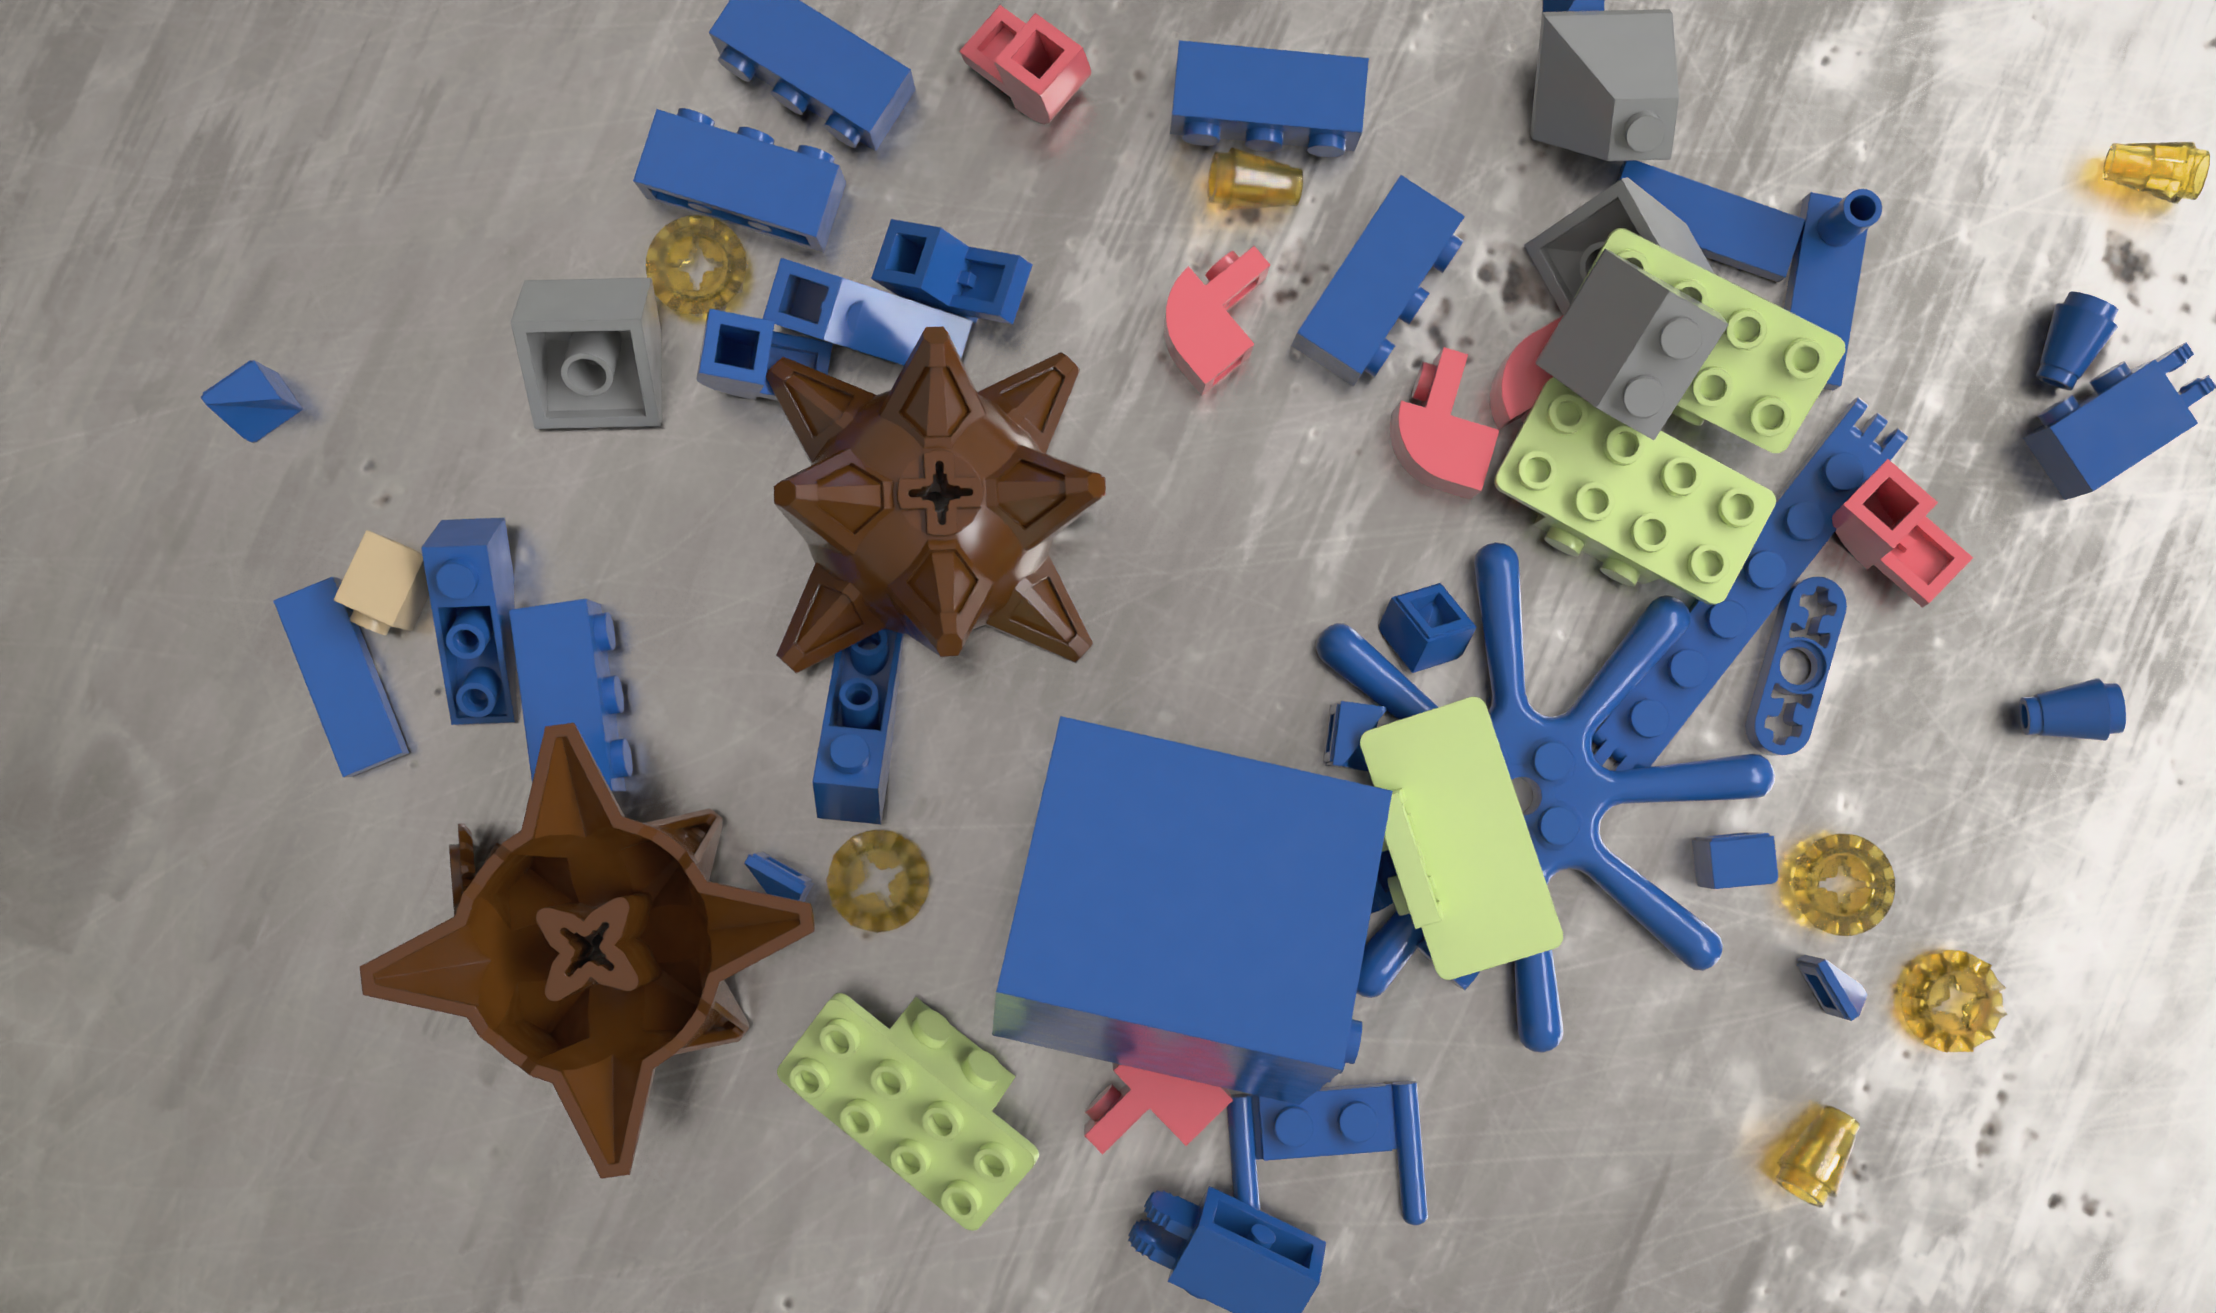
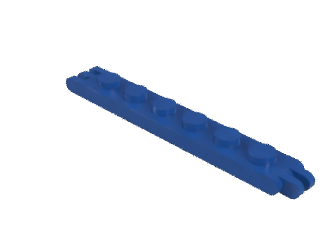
(1717, 633)

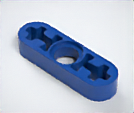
(1797, 715)

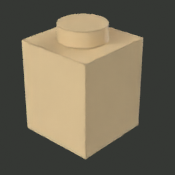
(384, 585)

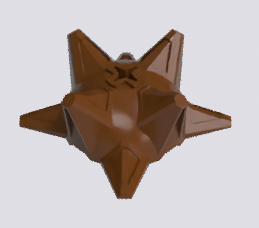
(884, 548)
(529, 948)

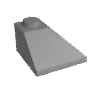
(1607, 83)
(1572, 244)

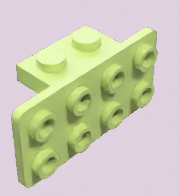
(1764, 364)
(1632, 499)
(1460, 840)
(915, 1102)

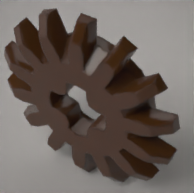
(461, 864)

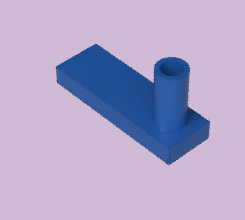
(1829, 263)

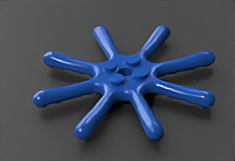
(1565, 781)

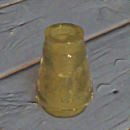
(2159, 168)
(1251, 181)
(1819, 1157)

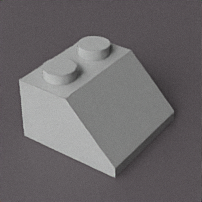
(1631, 343)
(590, 352)

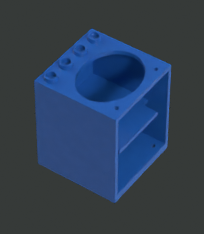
(1193, 914)

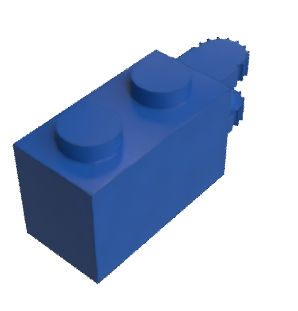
(2116, 424)
(1230, 1252)

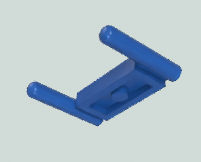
(1330, 1124)

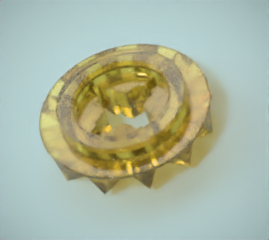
(676, 245)
(885, 851)
(1860, 907)
(1929, 986)

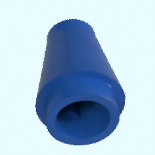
(2075, 338)
(2076, 711)

